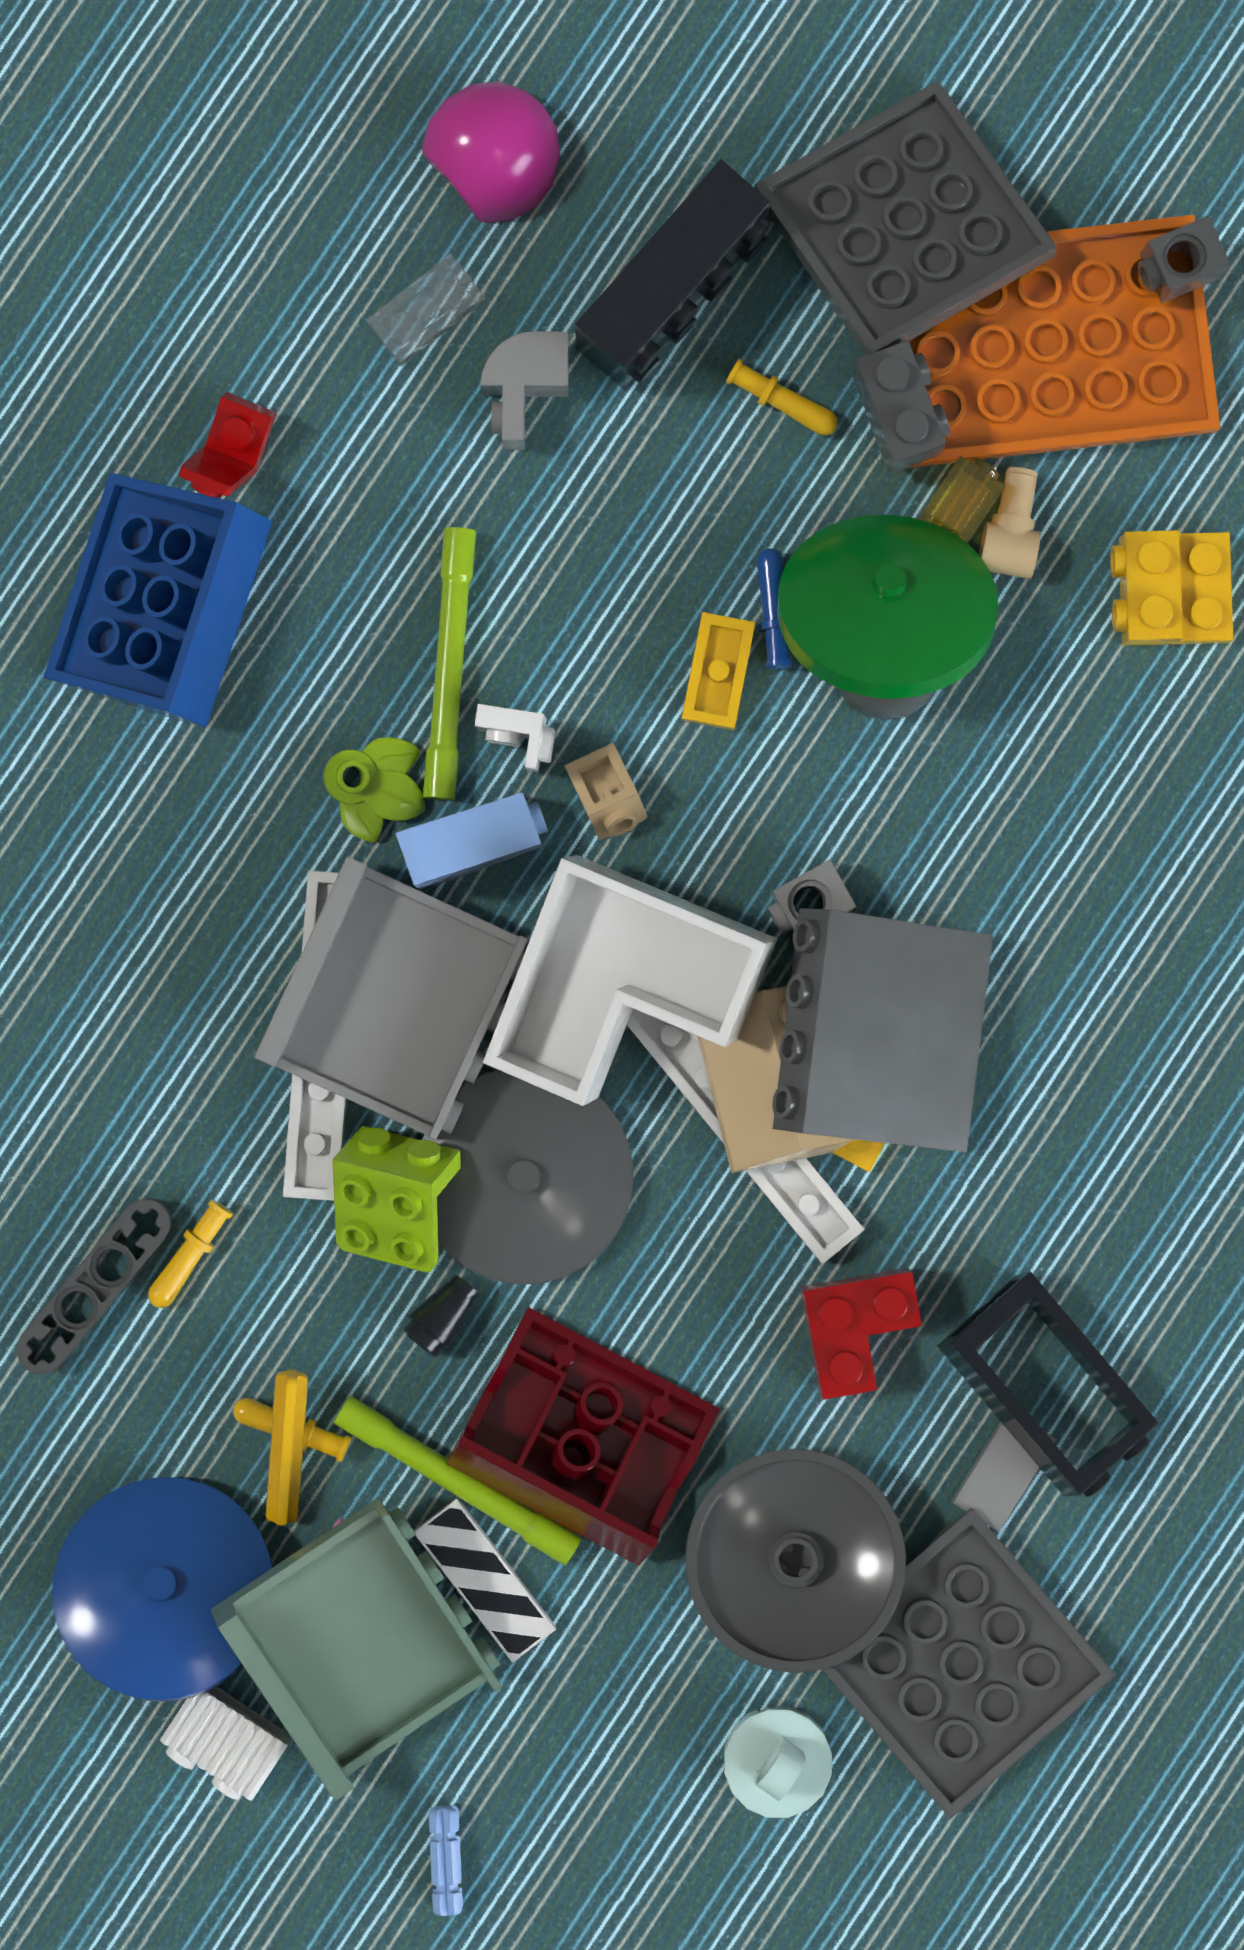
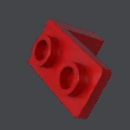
(231, 449)

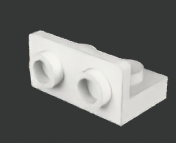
(508, 726)

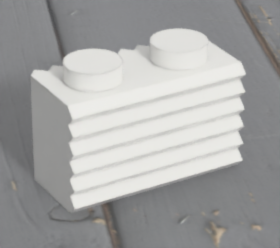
(226, 1742)

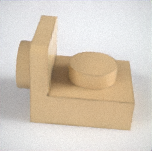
(606, 792)

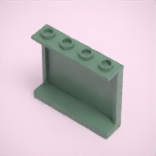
(354, 1642)

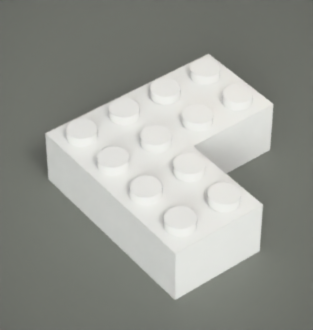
(614, 949)

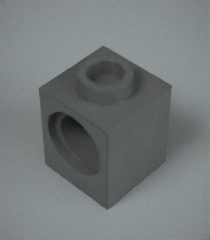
(1199, 243)

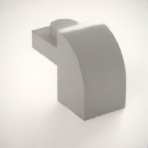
(522, 367)

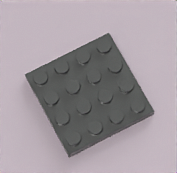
(905, 220)
(969, 1666)

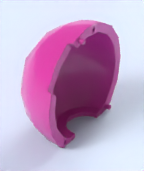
(494, 149)

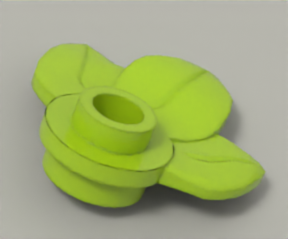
(382, 788)

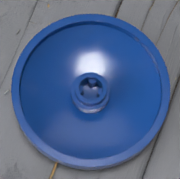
(142, 1584)

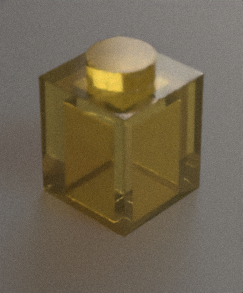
(964, 497)

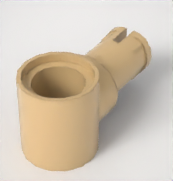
(1009, 541)

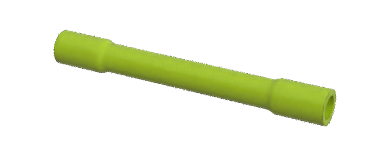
(456, 576)
(382, 1434)

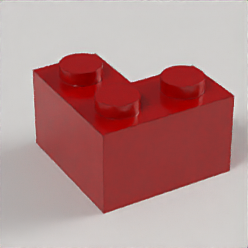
(843, 1316)

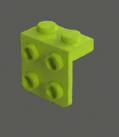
(389, 1196)

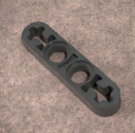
(98, 1288)

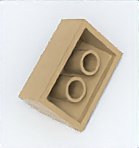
(744, 1086)

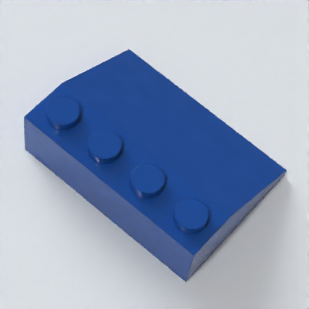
(158, 598)

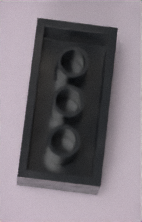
(673, 275)

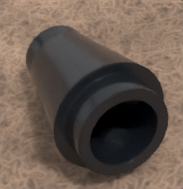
(441, 1316)

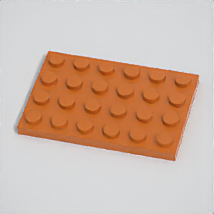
(1075, 354)

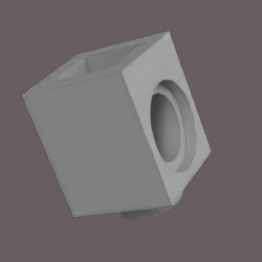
(823, 880)

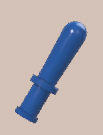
(770, 568)

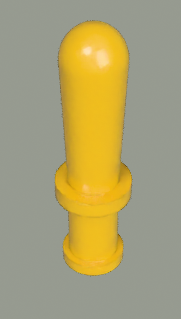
(796, 406)
(197, 1241)
(259, 1416)

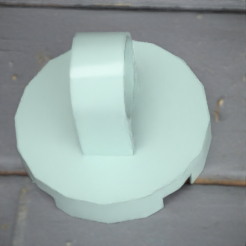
(777, 1761)

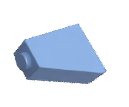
(471, 840)

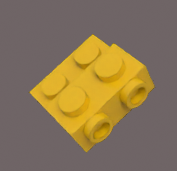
(1172, 588)

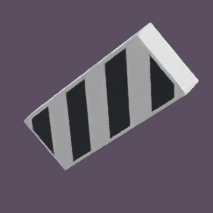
(484, 1579)

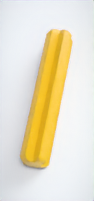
(286, 1447)

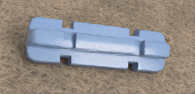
(445, 1860)

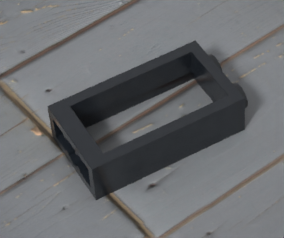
(961, 1351)

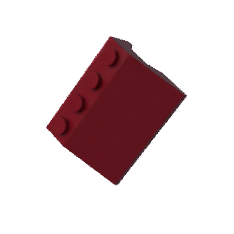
(583, 1436)

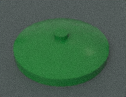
(887, 606)

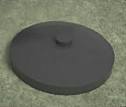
(535, 1181)
(795, 1560)

